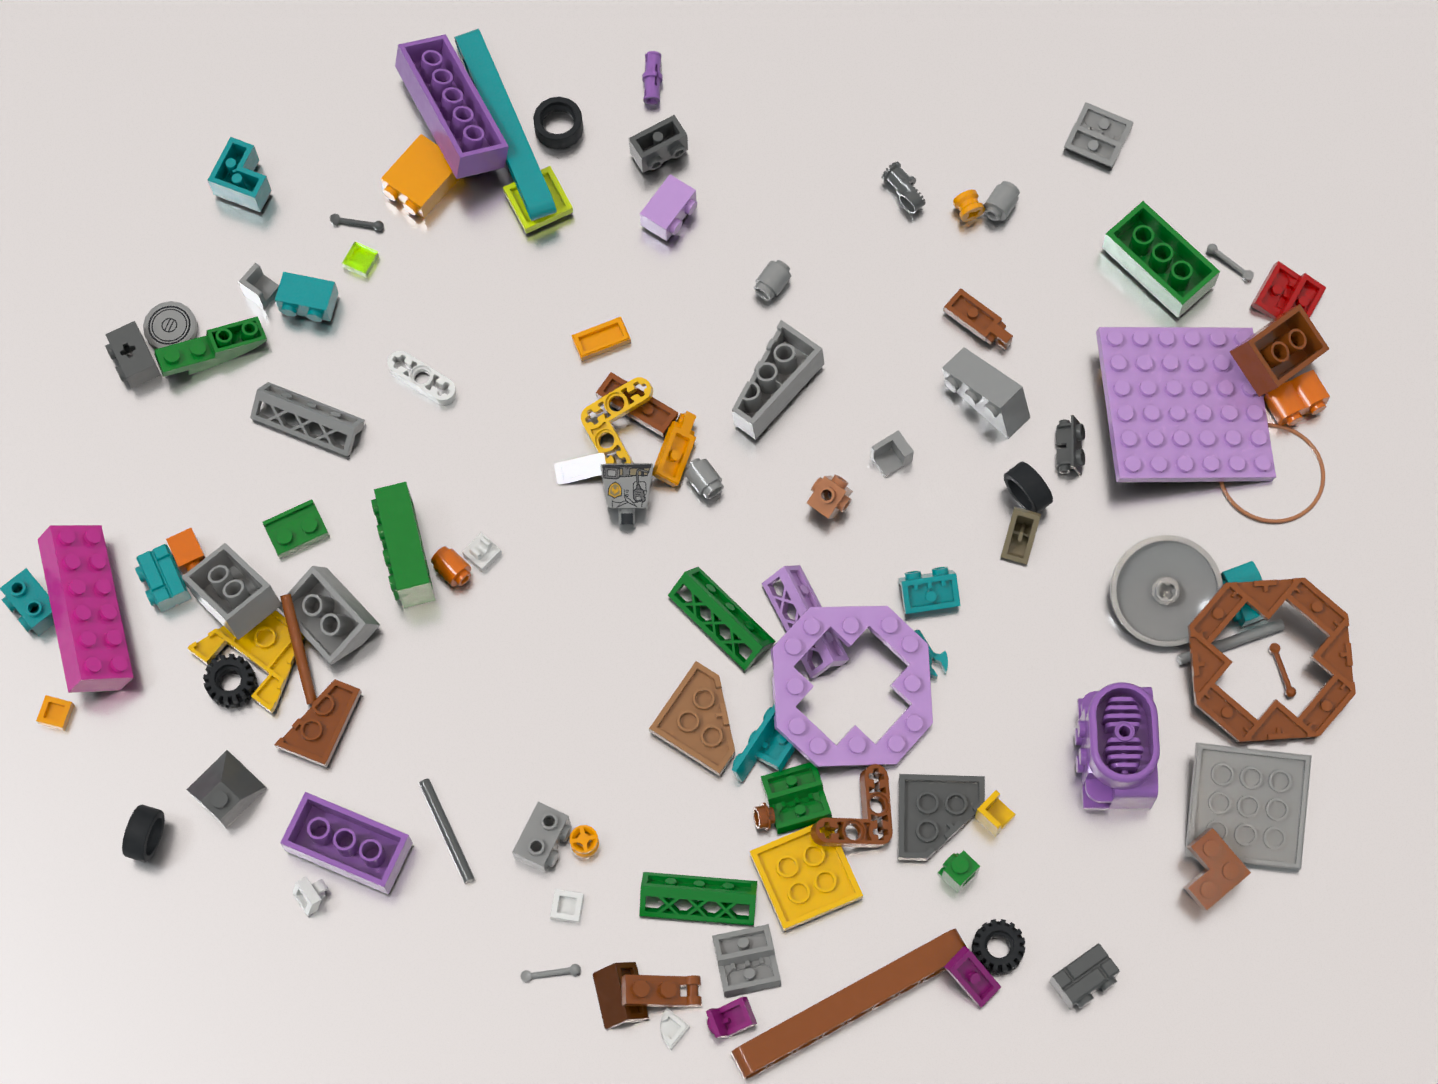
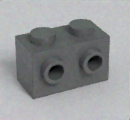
(658, 144)

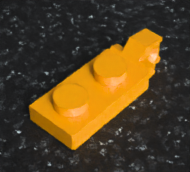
(675, 450)

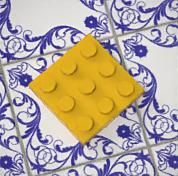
(804, 877)

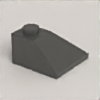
(226, 788)

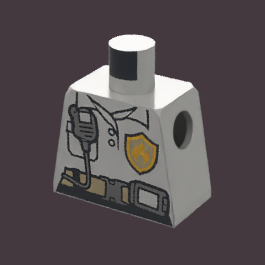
(626, 487)

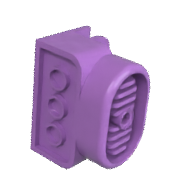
(1118, 747)

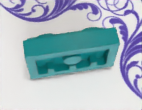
(929, 590)

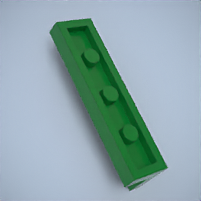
(728, 612)
(698, 888)

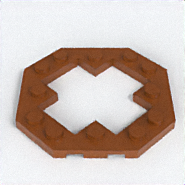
(1332, 655)

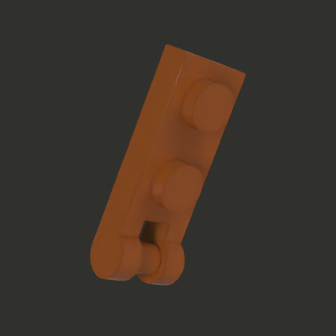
(660, 991)

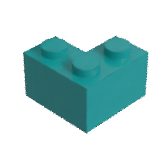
(235, 176)

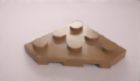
(698, 720)

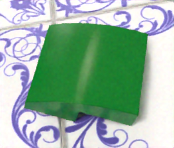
(796, 797)

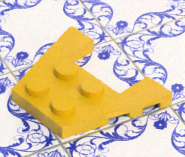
(265, 645)

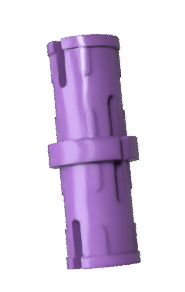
(652, 78)

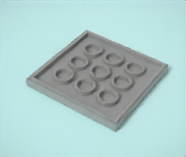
(1252, 802)

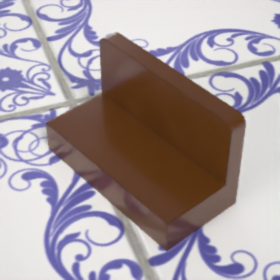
(609, 995)

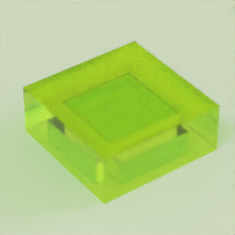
(360, 259)

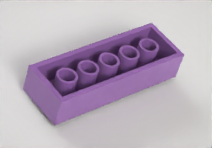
(451, 106)

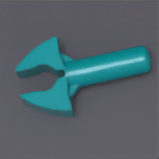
(940, 659)

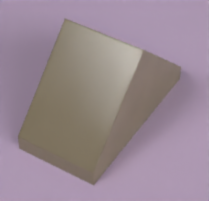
(1020, 535)

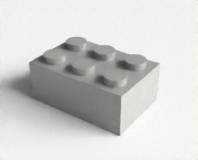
(231, 591)

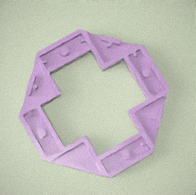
(792, 686)

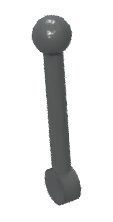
(335, 220)

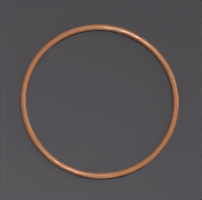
(1309, 507)

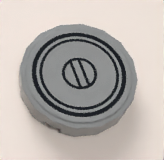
(169, 324)

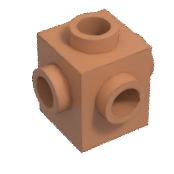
(821, 497)

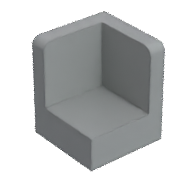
(258, 286)
(891, 454)

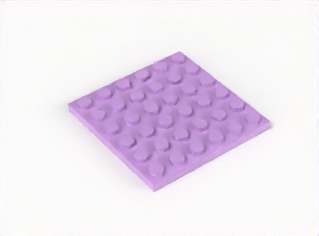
(1182, 406)

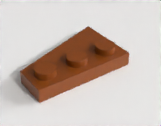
(322, 726)

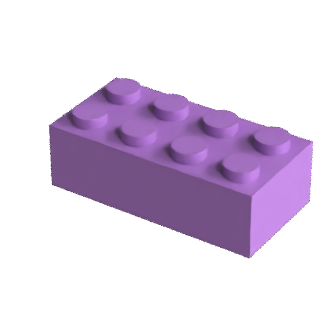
(346, 843)

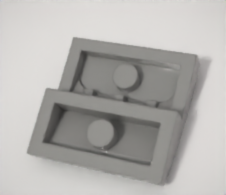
(1098, 135)
(746, 960)

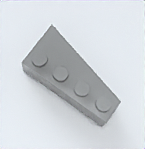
(776, 379)

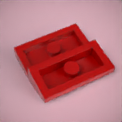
(1285, 290)

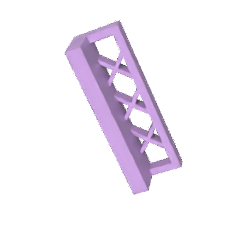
(800, 593)

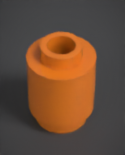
(451, 566)

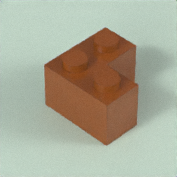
(1221, 871)

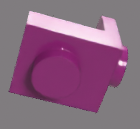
(731, 1018)

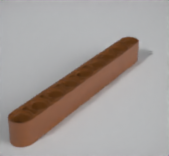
(847, 1005)

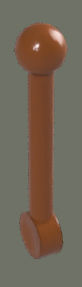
(1274, 649)

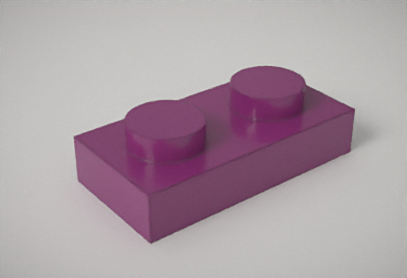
(972, 976)

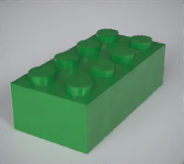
(1160, 259)
(402, 545)

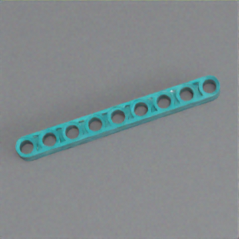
(519, 157)

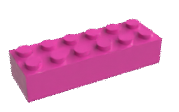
(85, 608)

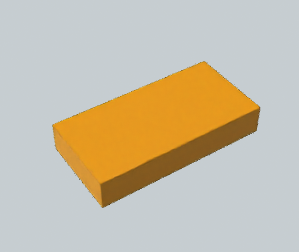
(601, 339)

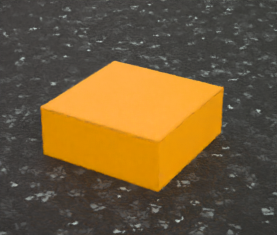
(55, 713)

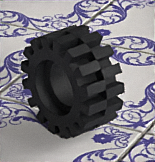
(225, 665)
(1008, 932)

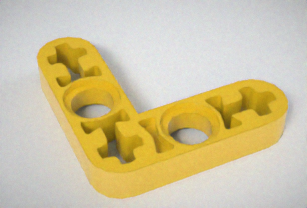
(605, 425)

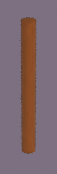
(298, 648)

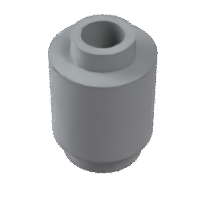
(1001, 201)
(772, 279)
(704, 478)

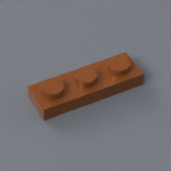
(652, 414)

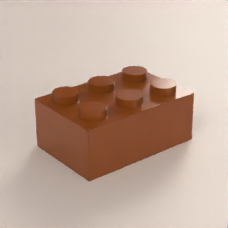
(1279, 350)

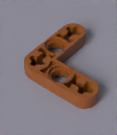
(865, 825)

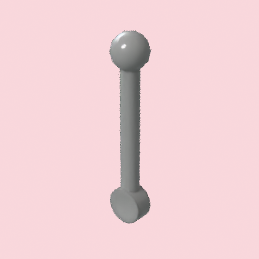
(1247, 275)
(527, 976)

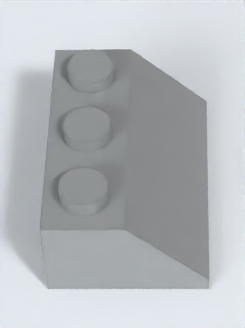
(330, 614)

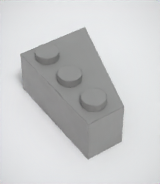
(987, 391)

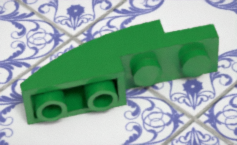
(215, 348)

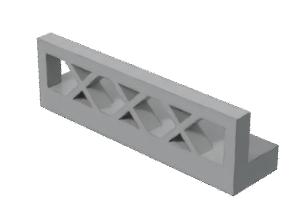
(309, 409)

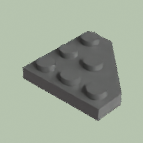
(934, 810)

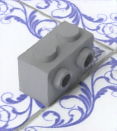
(542, 837)

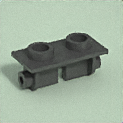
(1073, 455)

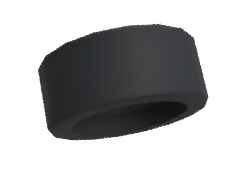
(553, 105)
(1028, 487)
(143, 833)

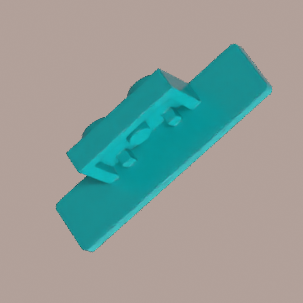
(763, 745)

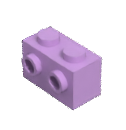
(668, 208)

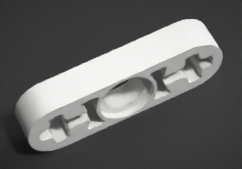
(417, 367)

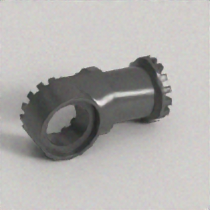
(904, 184)

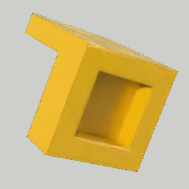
(994, 814)

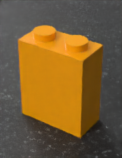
(419, 177)

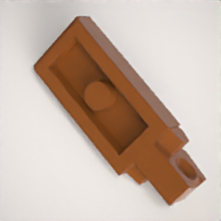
(978, 319)

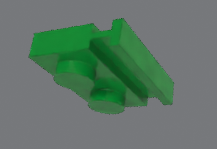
(295, 528)

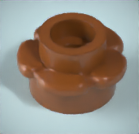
(763, 816)

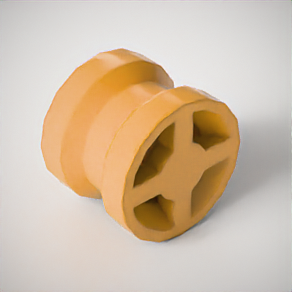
(968, 205)
(582, 835)

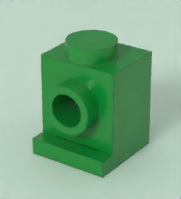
(959, 870)

